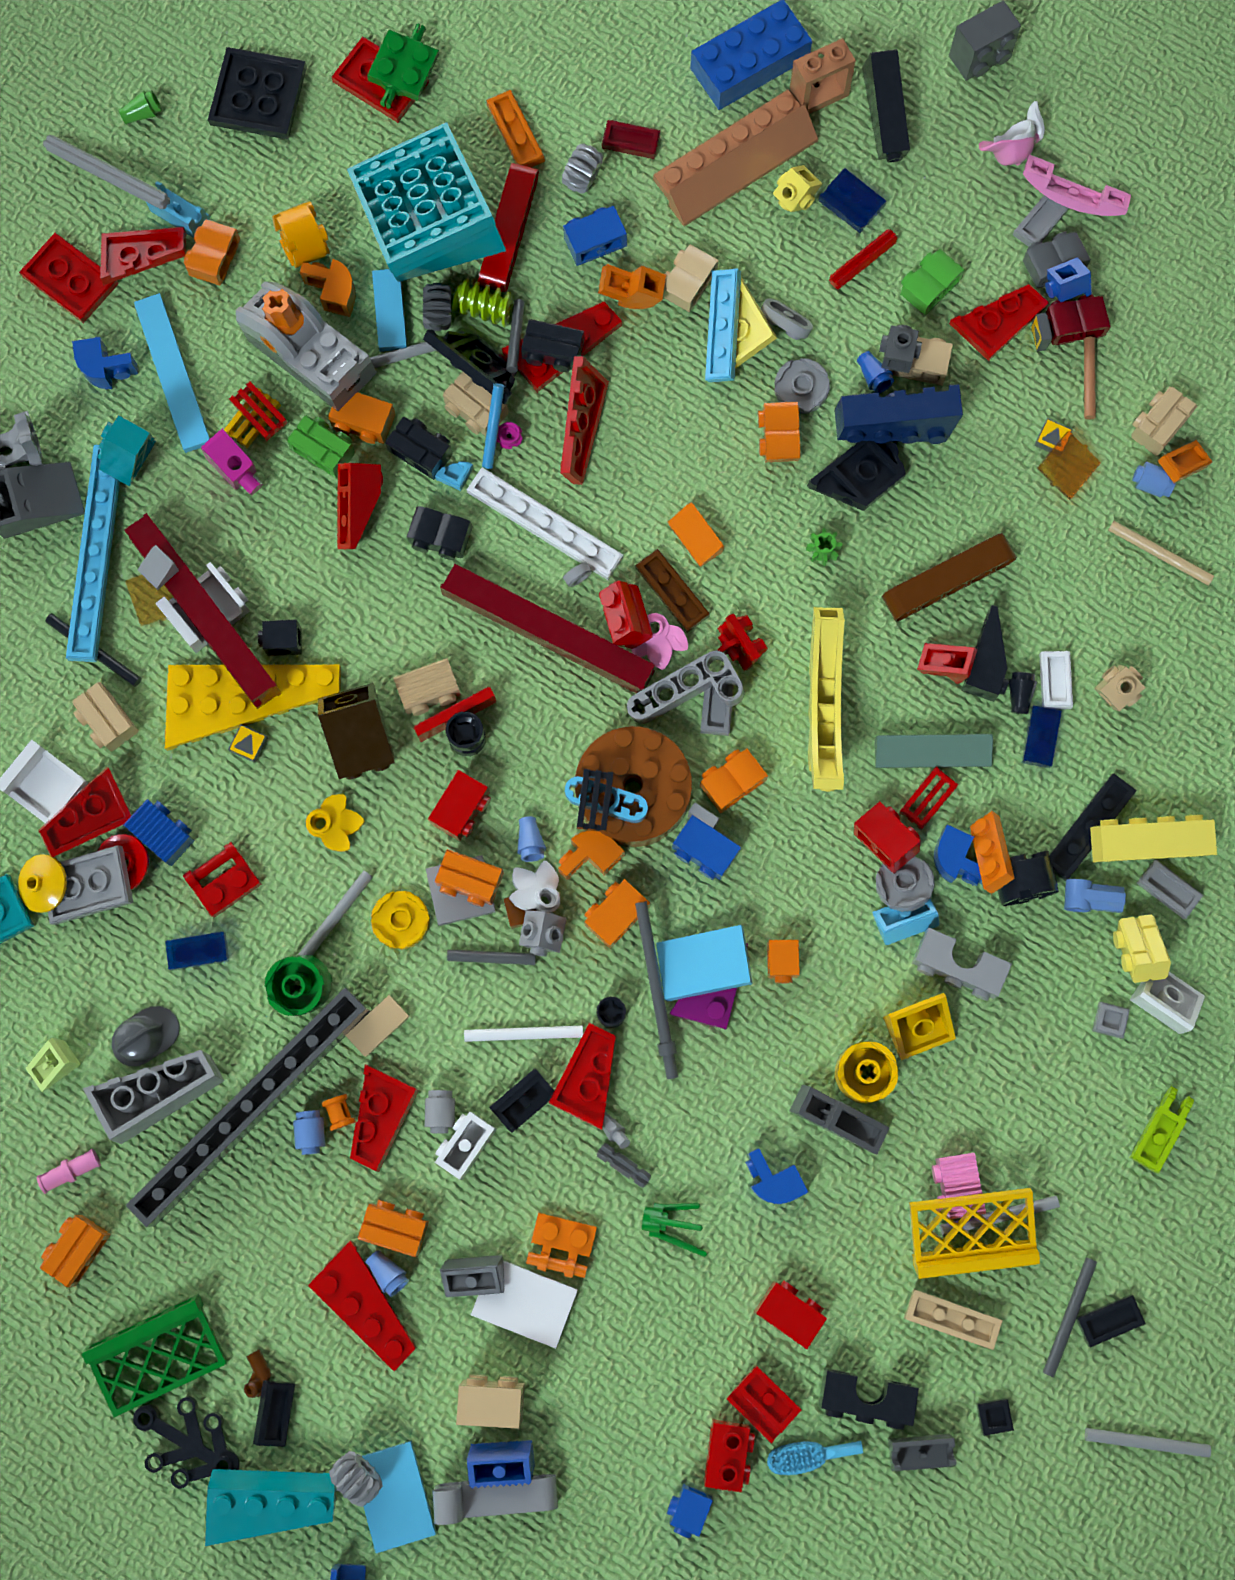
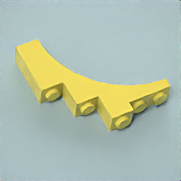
(825, 699)

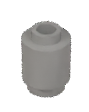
(439, 1111)

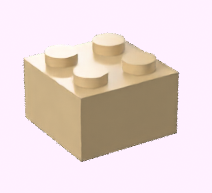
(490, 1402)

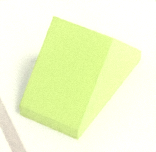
(52, 1063)

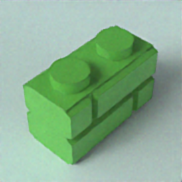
(320, 445)

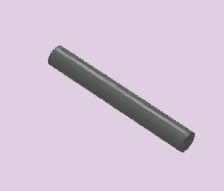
(515, 336)
(491, 957)

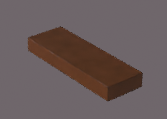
(672, 590)

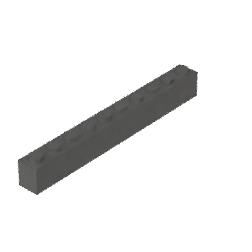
(247, 1109)

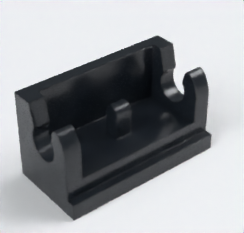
(522, 1100)

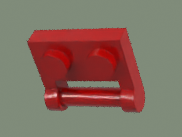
(226, 888)

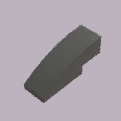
(839, 1119)

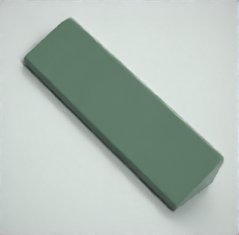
(933, 751)

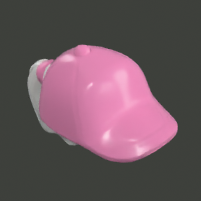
(1019, 140)

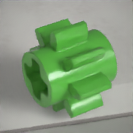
(821, 540)

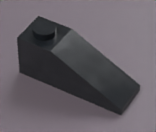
(990, 663)

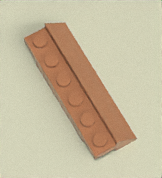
(736, 157)

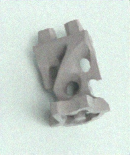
(22, 441)

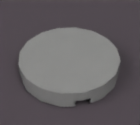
(803, 383)
(908, 887)

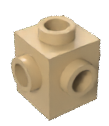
(1111, 689)

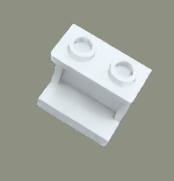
(227, 600)
(40, 782)

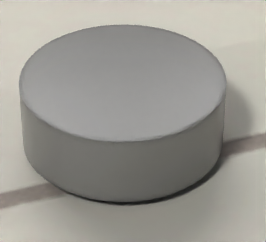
(577, 574)

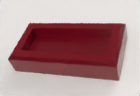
(631, 139)

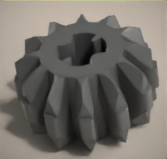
(437, 306)

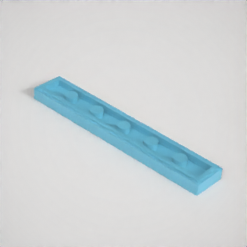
(172, 372)

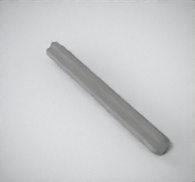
(106, 172)

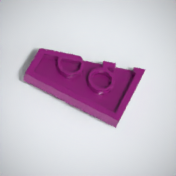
(708, 1008)

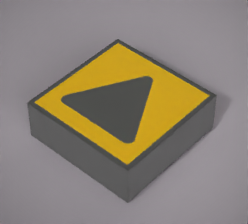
(1041, 332)
(1050, 435)
(247, 743)

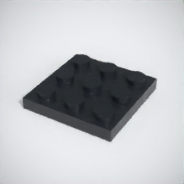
(257, 93)

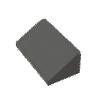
(473, 1276)

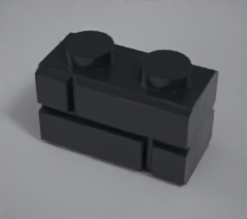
(551, 345)
(419, 447)

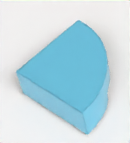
(455, 474)

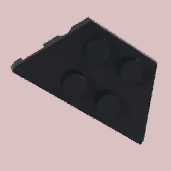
(474, 358)
(861, 474)

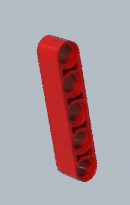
(510, 223)

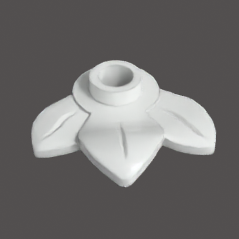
(533, 886)

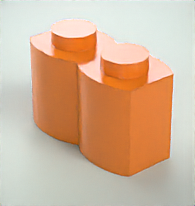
(212, 252)
(781, 432)
(733, 779)

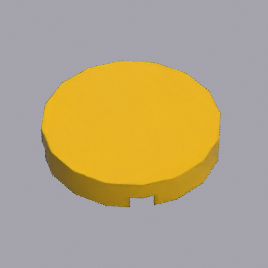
(400, 920)

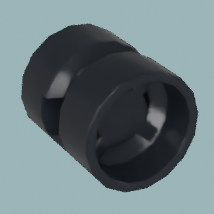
(465, 733)

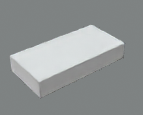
(1056, 679)

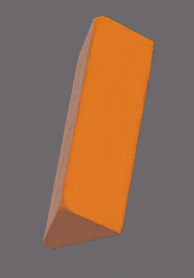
(696, 534)

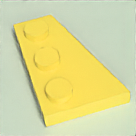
(753, 328)

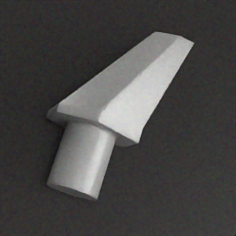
(615, 1131)

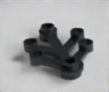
(190, 1444)

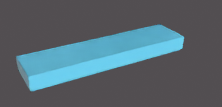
(723, 325)

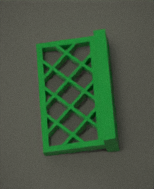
(144, 1331)

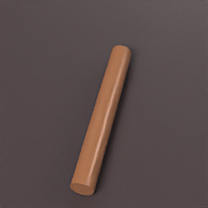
(1089, 379)

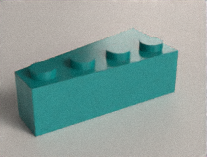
(265, 1502)

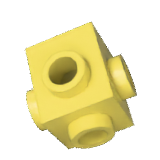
(797, 189)

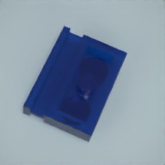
(852, 200)

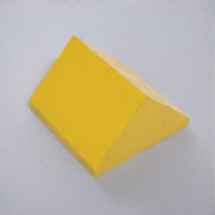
(920, 1026)

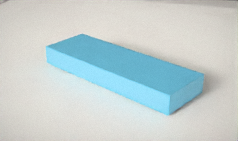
(389, 311)

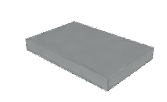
(93, 885)

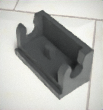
(921, 1452)

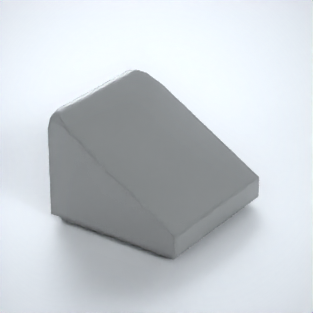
(157, 567)

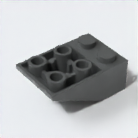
(37, 497)

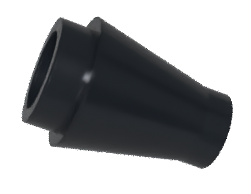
(1021, 691)

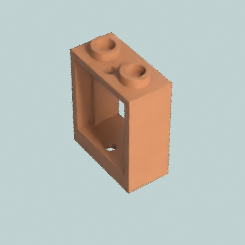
(829, 75)

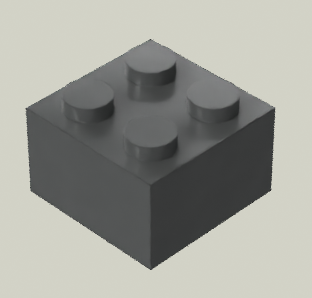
(984, 41)

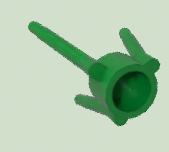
(656, 1219)

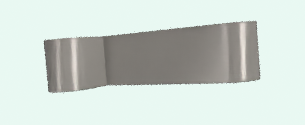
(683, 693)
(458, 1500)

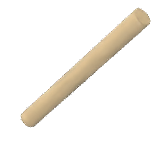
(1161, 553)

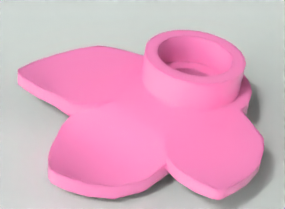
(663, 642)

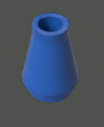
(875, 376)

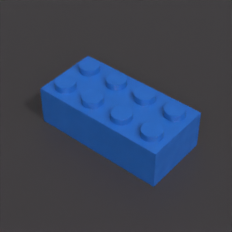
(750, 54)

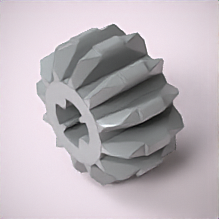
(582, 168)
(355, 1479)

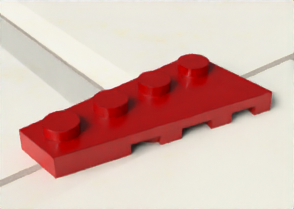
(597, 325)
(583, 415)
(358, 1300)

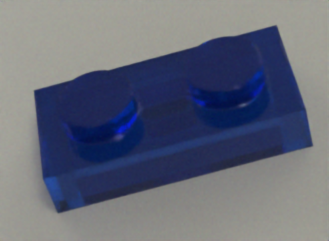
(1041, 736)
(197, 951)

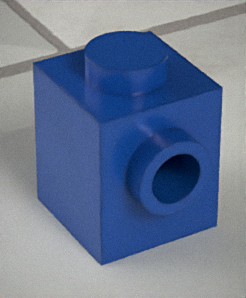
(689, 1511)

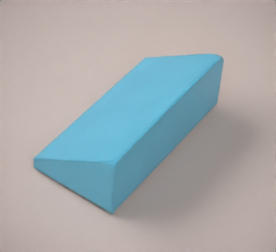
(900, 925)

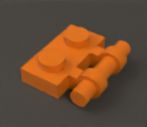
(565, 1236)

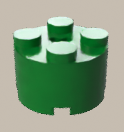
(281, 985)

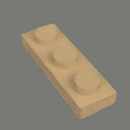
(953, 1319)

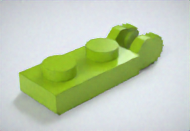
(1161, 1132)

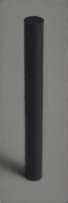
(102, 657)

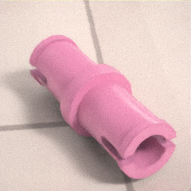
(68, 1171)

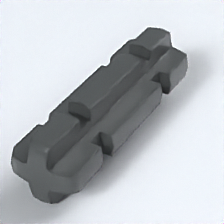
(623, 1165)

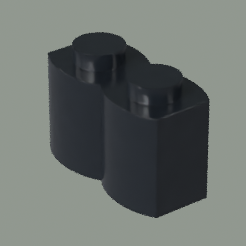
(439, 533)

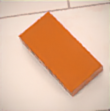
(1185, 461)

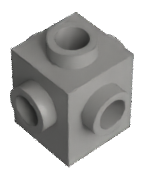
(542, 932)

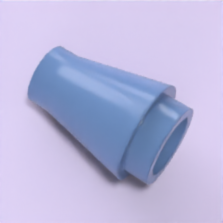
(530, 841)
(388, 1274)

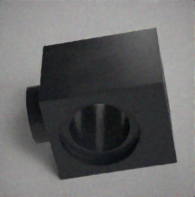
(281, 637)

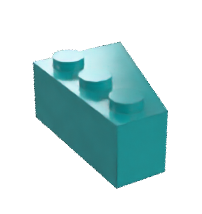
(124, 449)

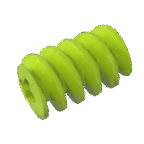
(483, 302)

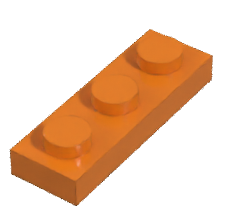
(991, 852)

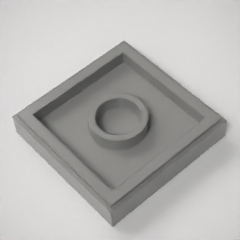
(454, 909)

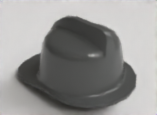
(145, 1036)

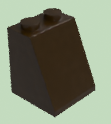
(355, 731)

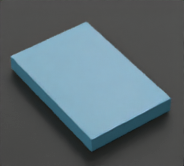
(704, 963)
(401, 1508)

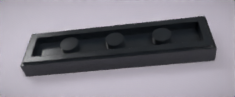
(1077, 840)

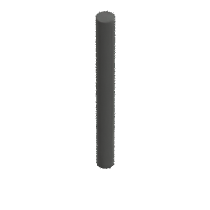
(1069, 1317)

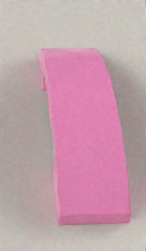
(1072, 195)

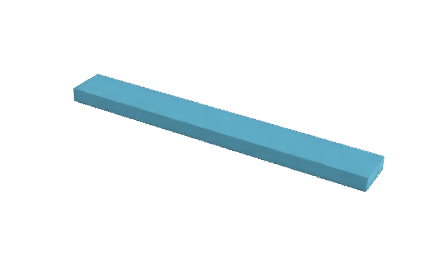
(93, 564)

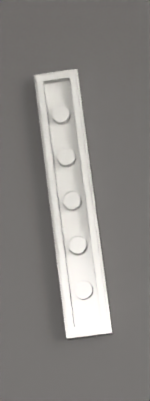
(544, 523)

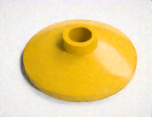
(42, 883)

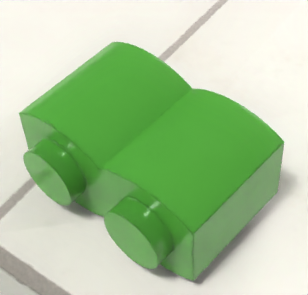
(931, 281)

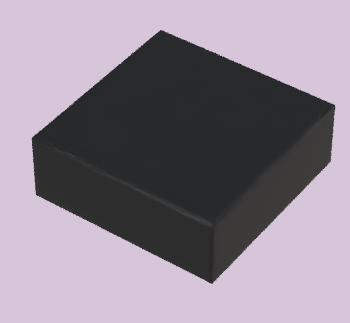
(994, 1416)

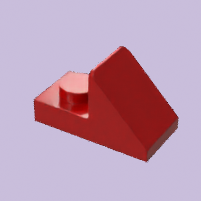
(947, 661)

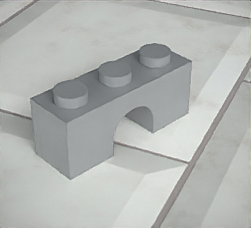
(936, 957)

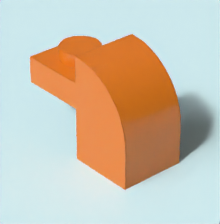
(337, 285)
(632, 290)
(591, 847)

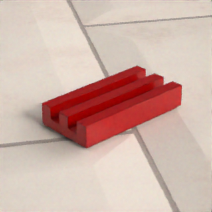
(243, 394)
(913, 817)

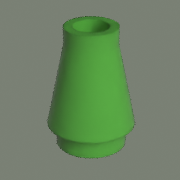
(141, 107)

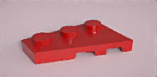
(138, 251)
(86, 816)
(587, 1078)
(381, 1114)

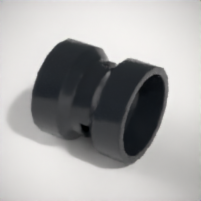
(610, 1008)

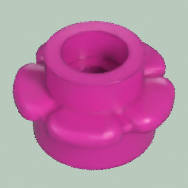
(509, 428)

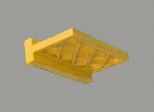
(971, 1257)

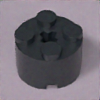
(1032, 879)

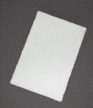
(529, 1305)

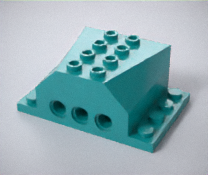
(425, 205)

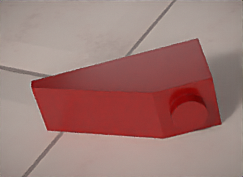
(356, 497)

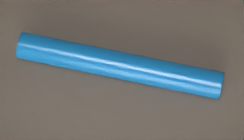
(493, 426)

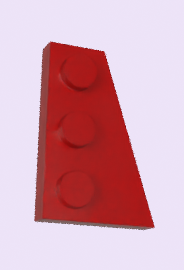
(996, 324)

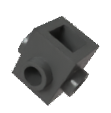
(900, 348)

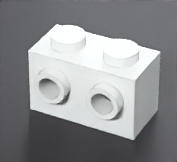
(465, 1145)

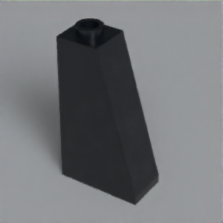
(886, 104)

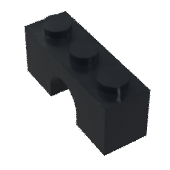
(894, 1405)

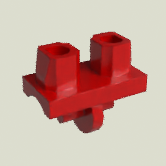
(738, 644)

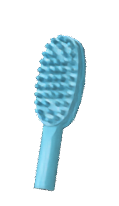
(807, 1456)

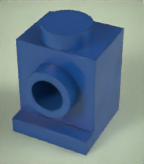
(1068, 280)

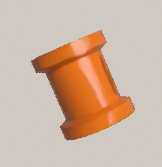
(338, 1112)

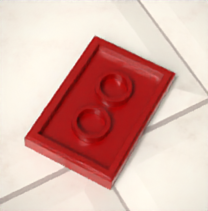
(353, 78)
(67, 277)

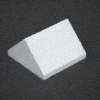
(1170, 1002)

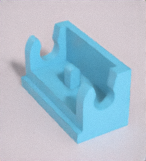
(180, 212)

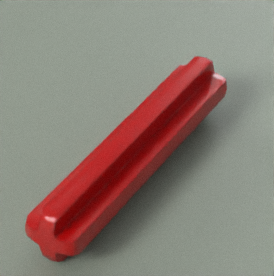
(863, 259)

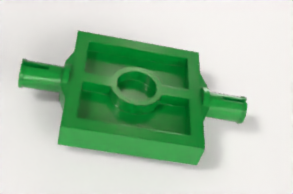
(403, 65)

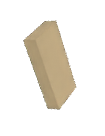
(377, 1026)

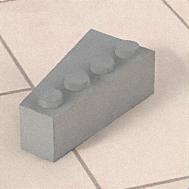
(144, 1098)

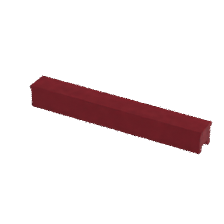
(207, 617)
(547, 629)

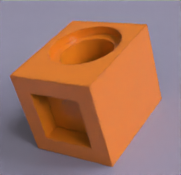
(783, 960)

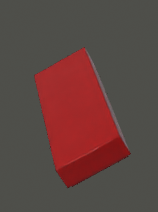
(438, 722)

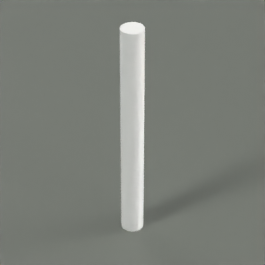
(523, 1033)

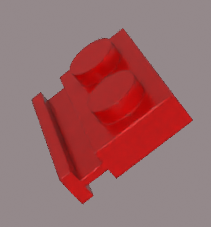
(763, 1404)

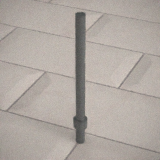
(666, 1046)

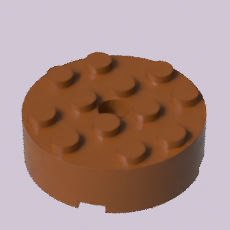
(653, 763)

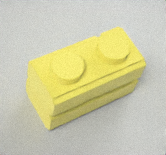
(1142, 948)

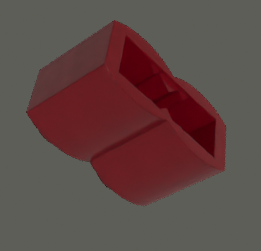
(1078, 319)

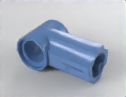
(1085, 896)

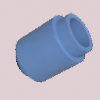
(1153, 480)
(309, 1132)

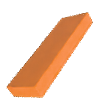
(515, 130)

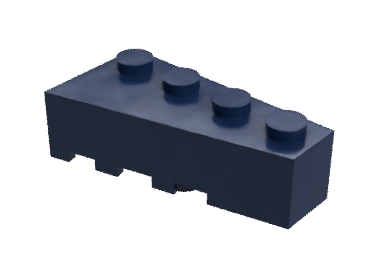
(899, 416)

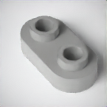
(786, 318)

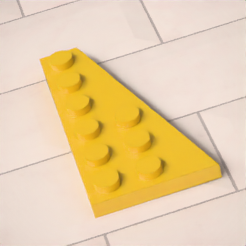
(210, 701)

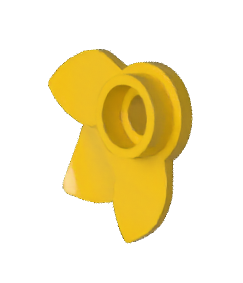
(338, 825)

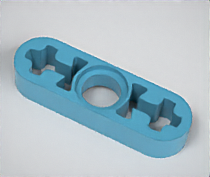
(625, 812)

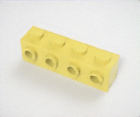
(1153, 840)

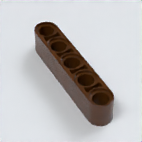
(949, 577)

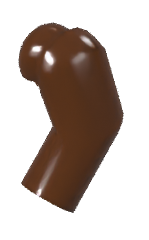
(260, 1372)

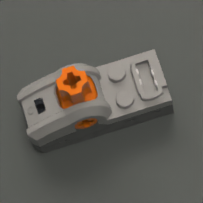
(304, 345)

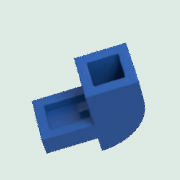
(100, 368)
(951, 854)
(775, 1188)

